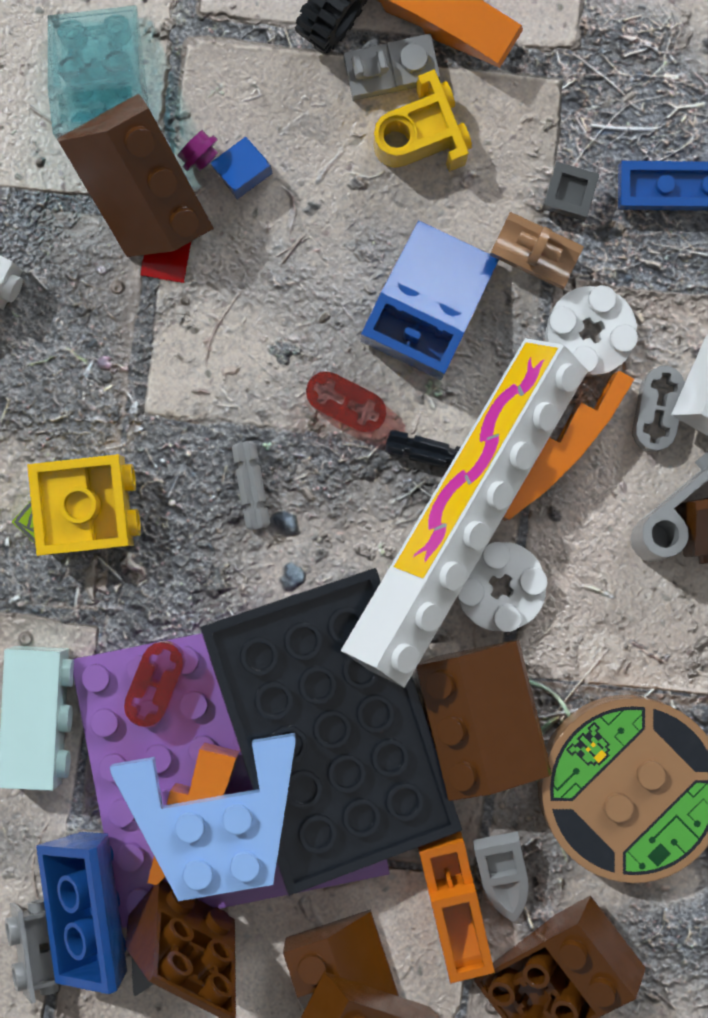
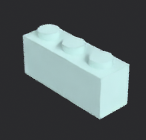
(35, 717)

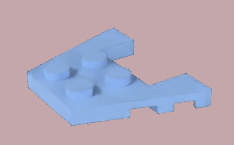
(217, 840)

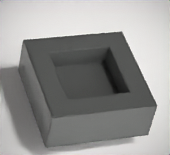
(570, 191)

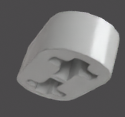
(648, 406)

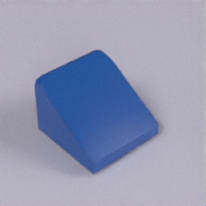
(242, 167)

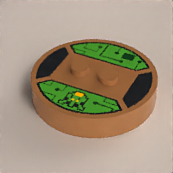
(628, 788)

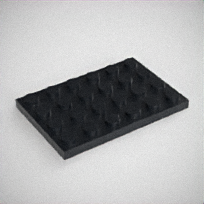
(363, 751)

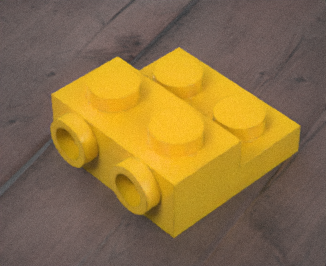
(83, 504)

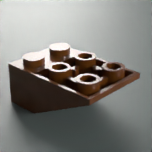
(185, 949)
(565, 969)

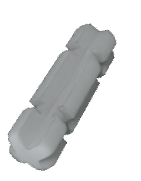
(251, 485)

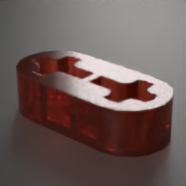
(340, 412)
(145, 678)

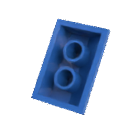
(83, 912)

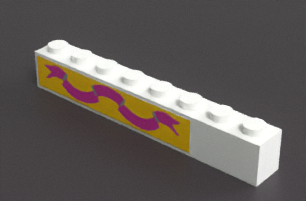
(465, 511)

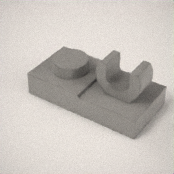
(389, 66)

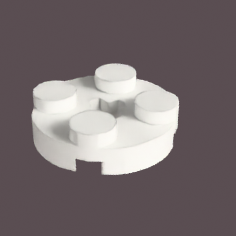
(599, 306)
(527, 586)

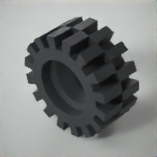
(327, 21)

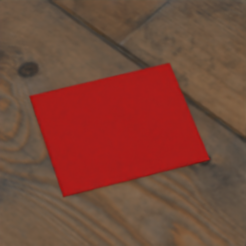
(167, 265)

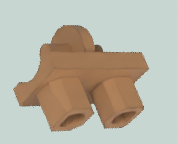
(536, 250)

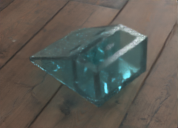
(93, 64)

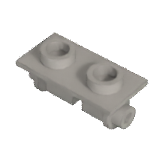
(34, 967)

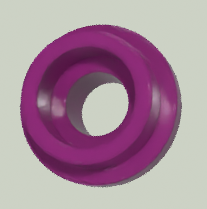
(198, 151)

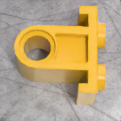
(427, 126)

